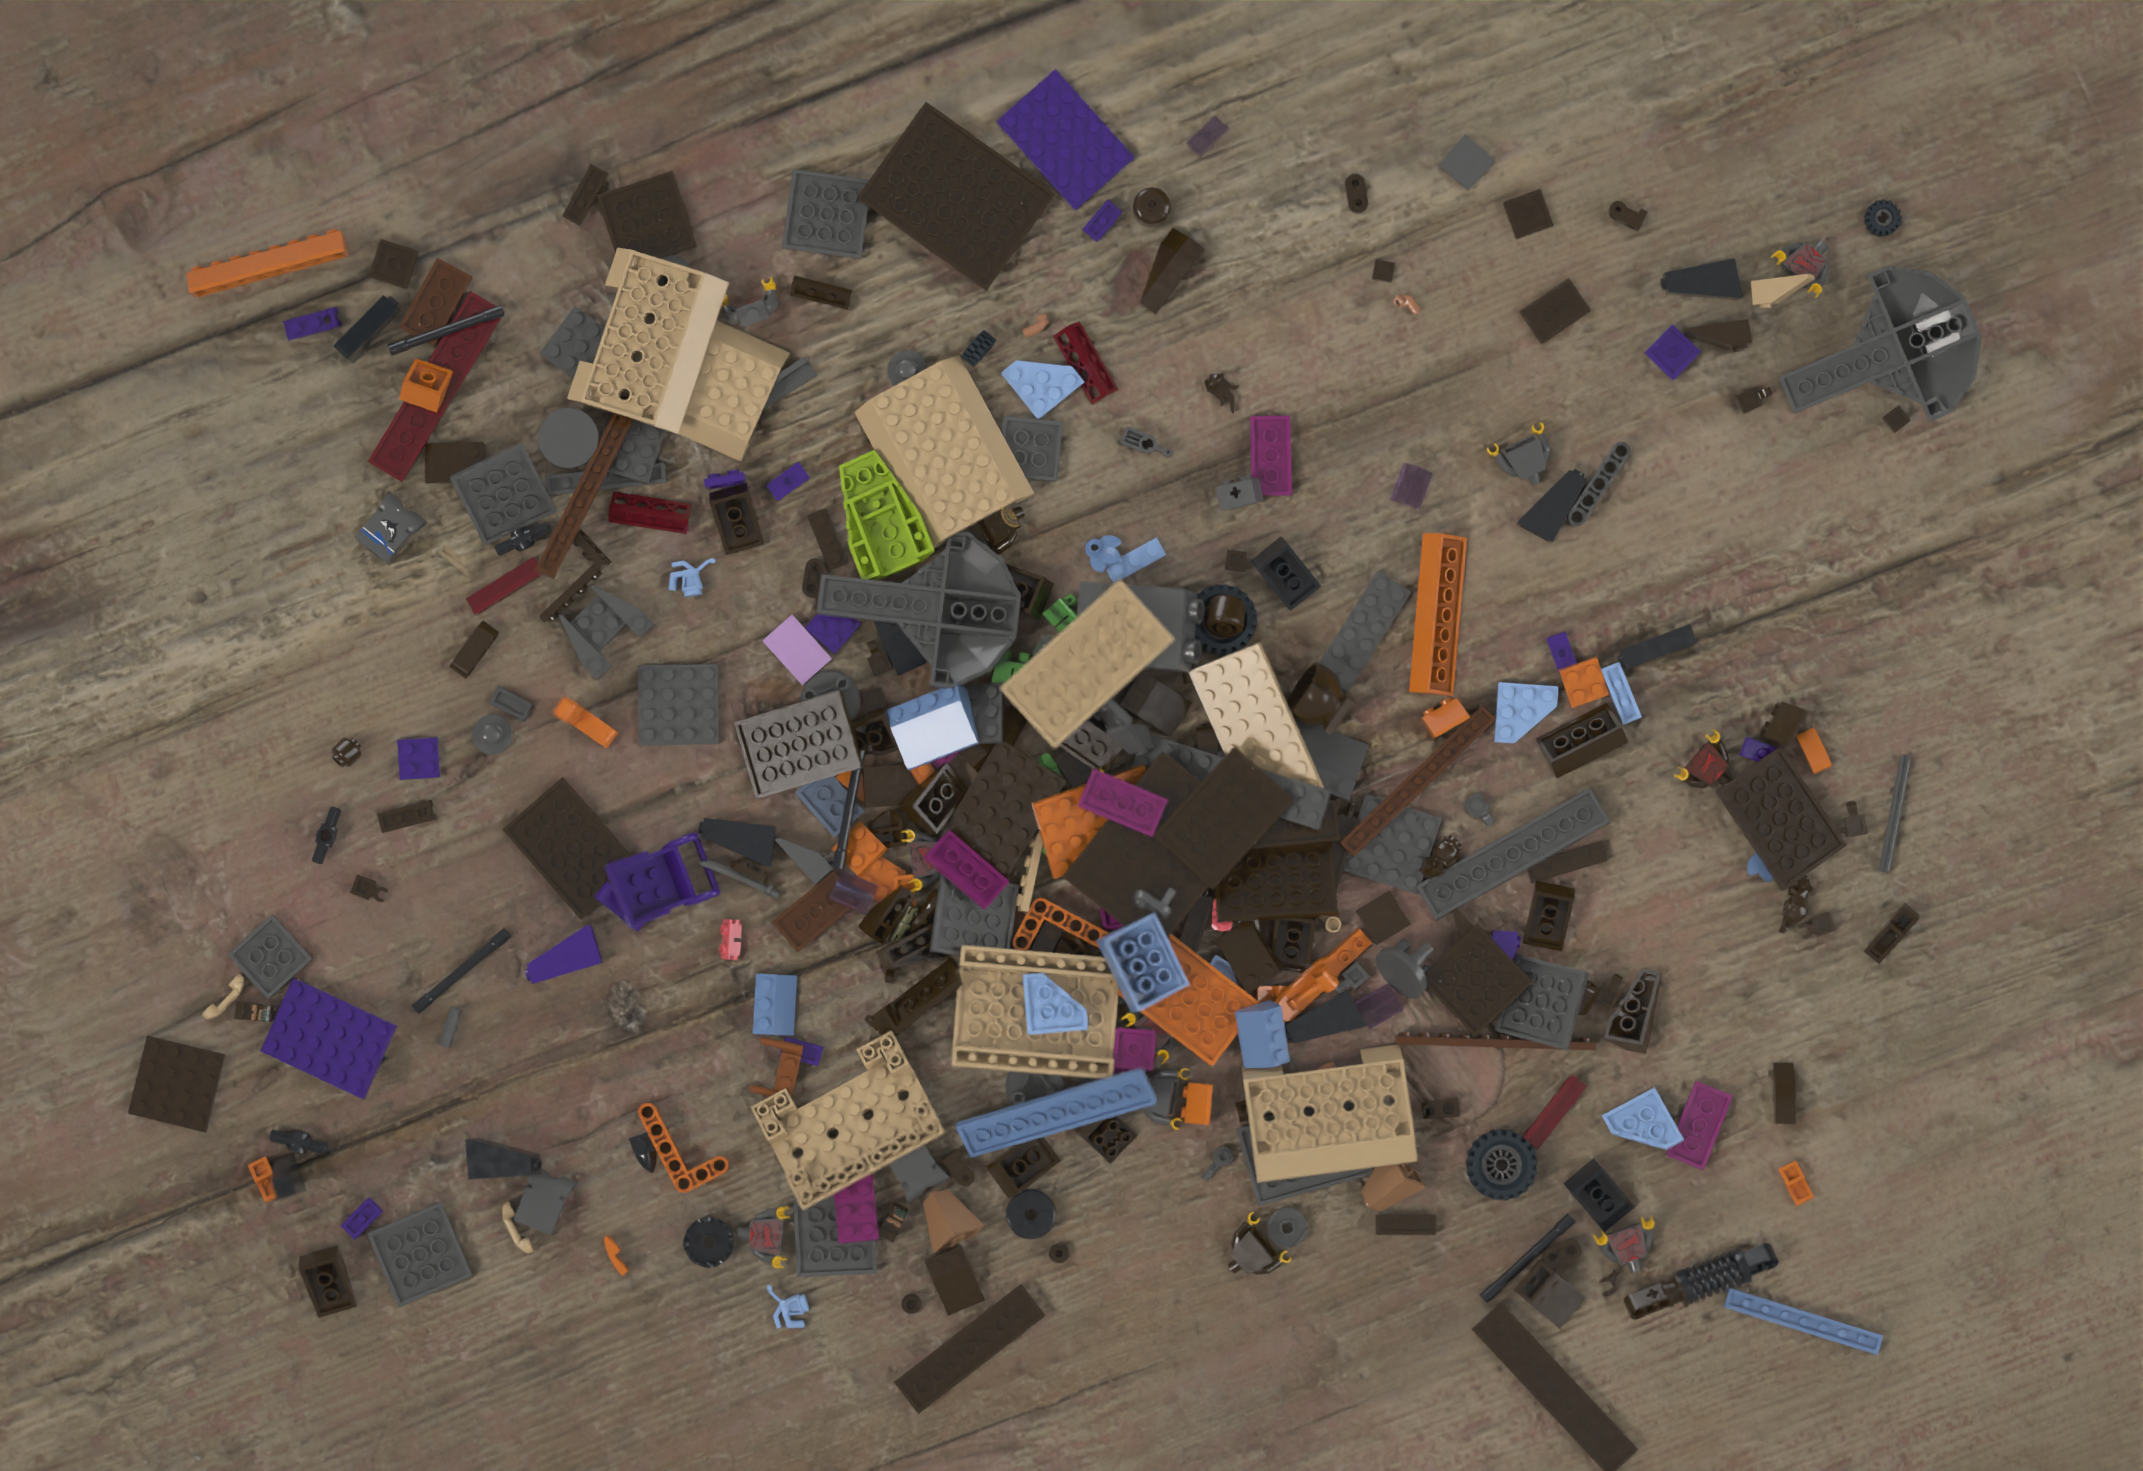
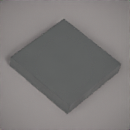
(1466, 162)

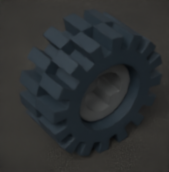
(1875, 210)
(978, 348)

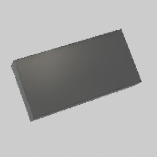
(511, 703)

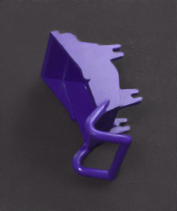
(657, 882)

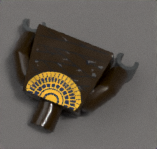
(1001, 528)

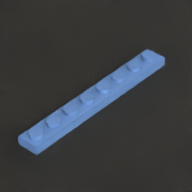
(1803, 1321)

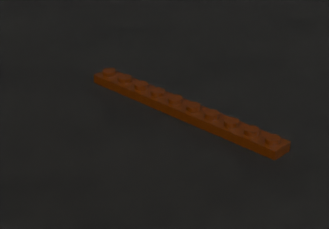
(584, 495)
(1417, 781)
(1484, 1041)

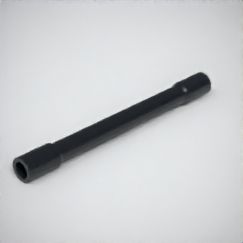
(485, 316)
(841, 851)
(494, 943)
(1558, 1229)

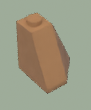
(1391, 1185)
(948, 1220)

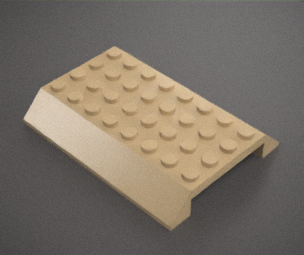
(729, 389)
(944, 448)
(992, 1013)

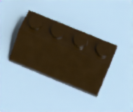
(1582, 740)

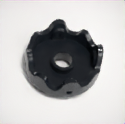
(1041, 1204)
(698, 1252)

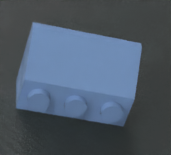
(774, 1004)
(1262, 1035)

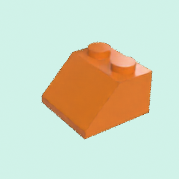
(425, 385)
(1445, 717)
(1198, 1103)

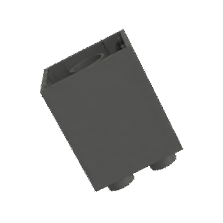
(1173, 608)

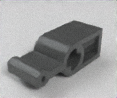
(1142, 437)

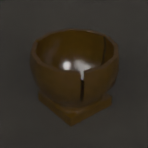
(1319, 699)

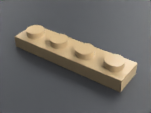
(1027, 881)

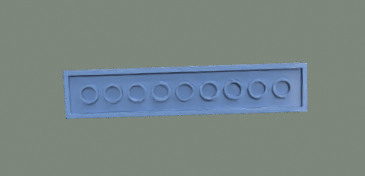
(1056, 1112)

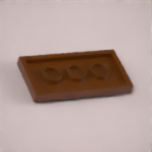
(436, 299)
(810, 914)

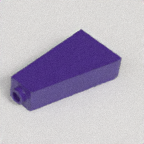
(570, 955)

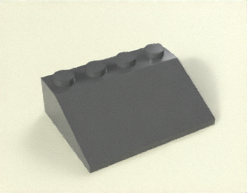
(1335, 758)

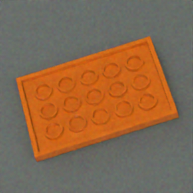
(1069, 828)
(1202, 1012)

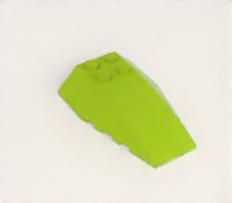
(881, 519)

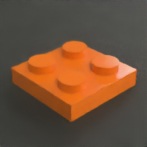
(1583, 682)
(862, 849)
(882, 874)

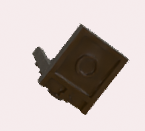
(590, 552)

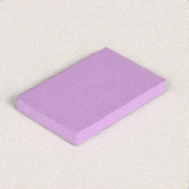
(797, 649)

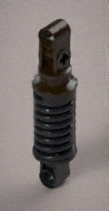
(1702, 1279)

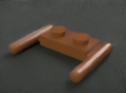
(787, 1068)

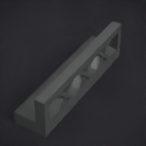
(791, 379)

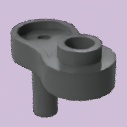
(1161, 909)

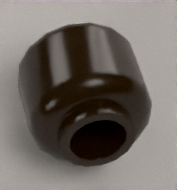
(346, 752)

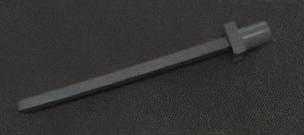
(767, 889)

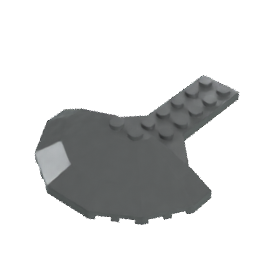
(1911, 342)
(953, 610)

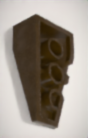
(1172, 263)
(1013, 724)
(874, 732)
(1634, 1017)

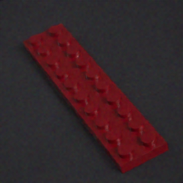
(415, 424)

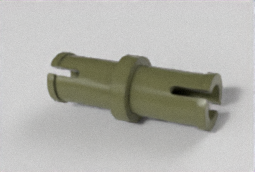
(904, 923)

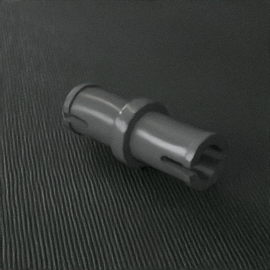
(450, 1027)

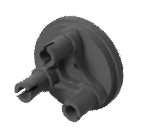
(568, 438)
(831, 681)
(1404, 970)
(1029, 1086)

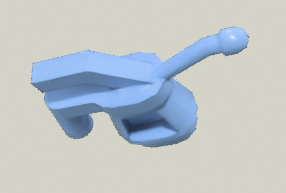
(690, 578)
(793, 1305)

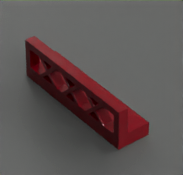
(1088, 360)
(648, 515)
(504, 586)
(1554, 1111)

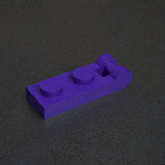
(311, 324)

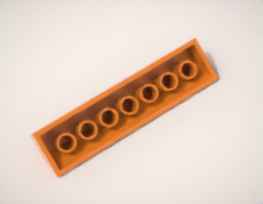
(267, 264)
(1438, 614)

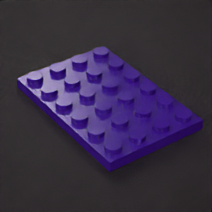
(1065, 139)
(328, 1038)

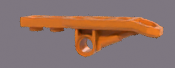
(1321, 976)

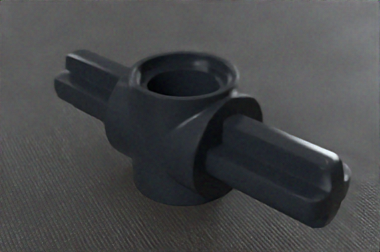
(522, 538)
(330, 824)
(298, 1142)

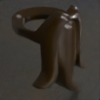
(1219, 387)

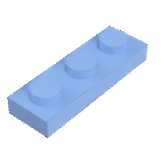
(1136, 560)
(1621, 693)

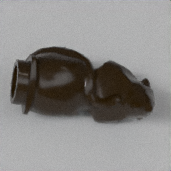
(1444, 855)

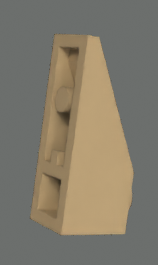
(1775, 290)

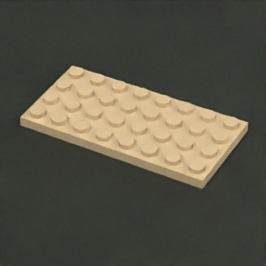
(1087, 663)
(1253, 713)

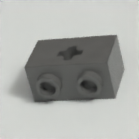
(1250, 493)

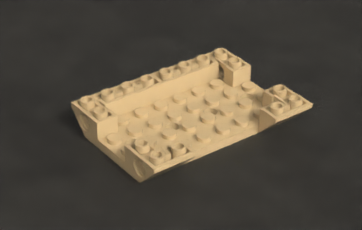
(670, 346)
(1331, 1137)
(861, 1143)

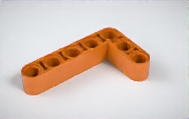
(585, 721)
(1064, 924)
(674, 1154)

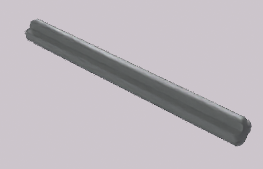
(1895, 813)

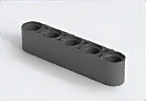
(1605, 477)

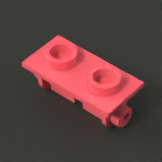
(729, 930)

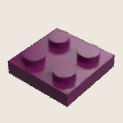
(1134, 1049)

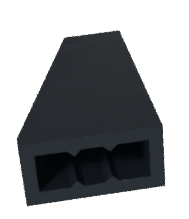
(1709, 280)
(367, 328)
(1551, 510)
(1656, 647)
(746, 839)
(1329, 1018)
(498, 1160)
(287, 1177)

